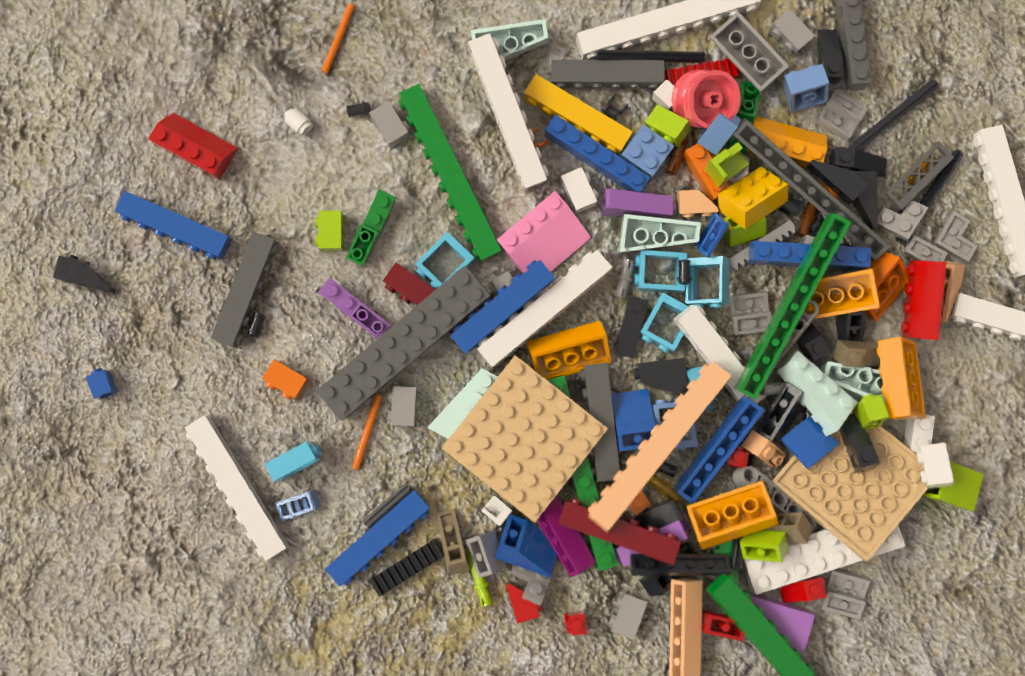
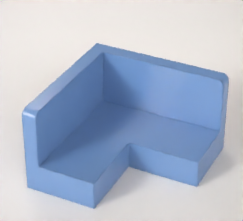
(718, 133)

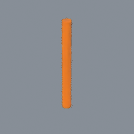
(338, 38)
(367, 431)

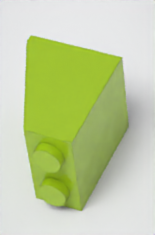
(962, 493)

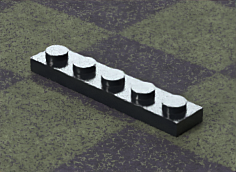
(683, 566)

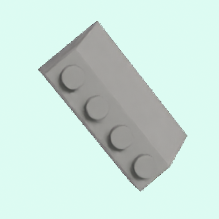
(749, 52)

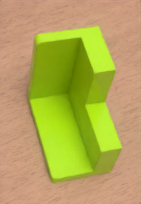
(726, 165)

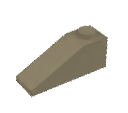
(856, 353)
(795, 525)
(452, 542)

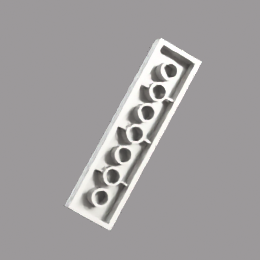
(507, 112)
(545, 309)
(806, 560)

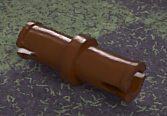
(676, 158)
(808, 219)

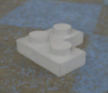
(904, 224)
(951, 238)
(923, 250)
(536, 584)

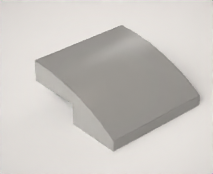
(841, 115)
(749, 312)
(845, 593)

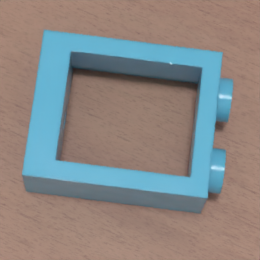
(455, 246)
(640, 263)
(692, 288)
(649, 337)
(293, 461)

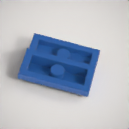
(712, 234)
(809, 442)

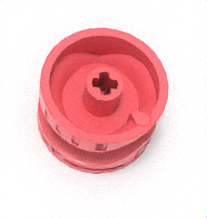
(705, 94)

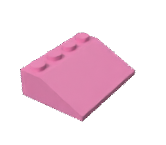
(544, 234)

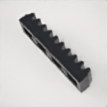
(407, 567)

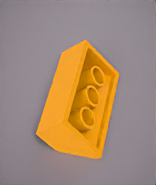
(795, 142)
(845, 294)
(569, 350)
(901, 378)
(732, 515)

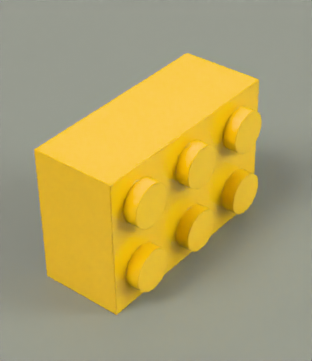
(753, 197)

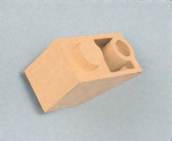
(694, 202)
(764, 450)

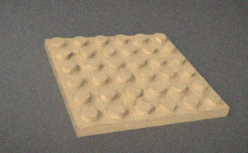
(524, 438)
(859, 506)

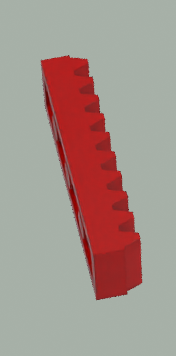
(724, 65)

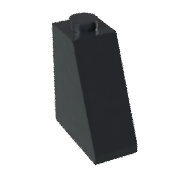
(663, 375)
(659, 514)

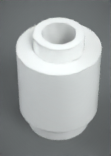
(298, 121)

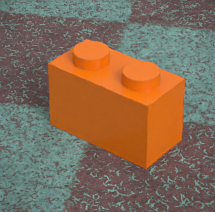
(285, 379)

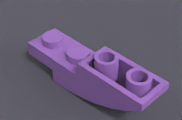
(354, 308)

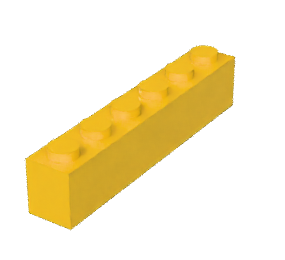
(577, 113)

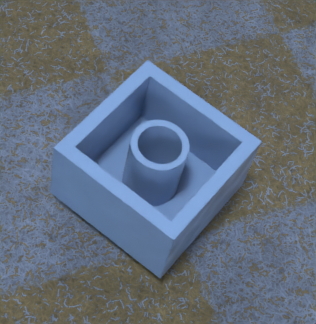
(806, 88)
(647, 151)

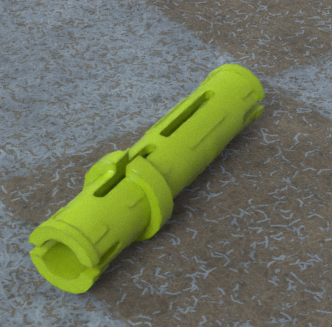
(481, 584)

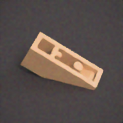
(952, 284)

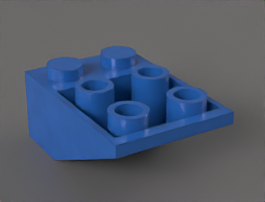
(632, 418)
(526, 547)

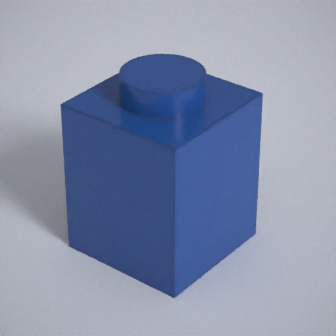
(101, 383)

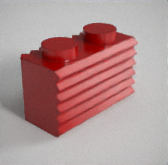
(720, 626)

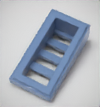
(310, 502)

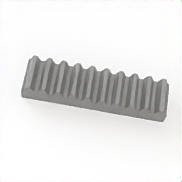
(776, 235)

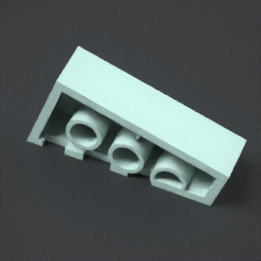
(516, 37)
(651, 233)
(855, 380)
(821, 395)
(462, 404)

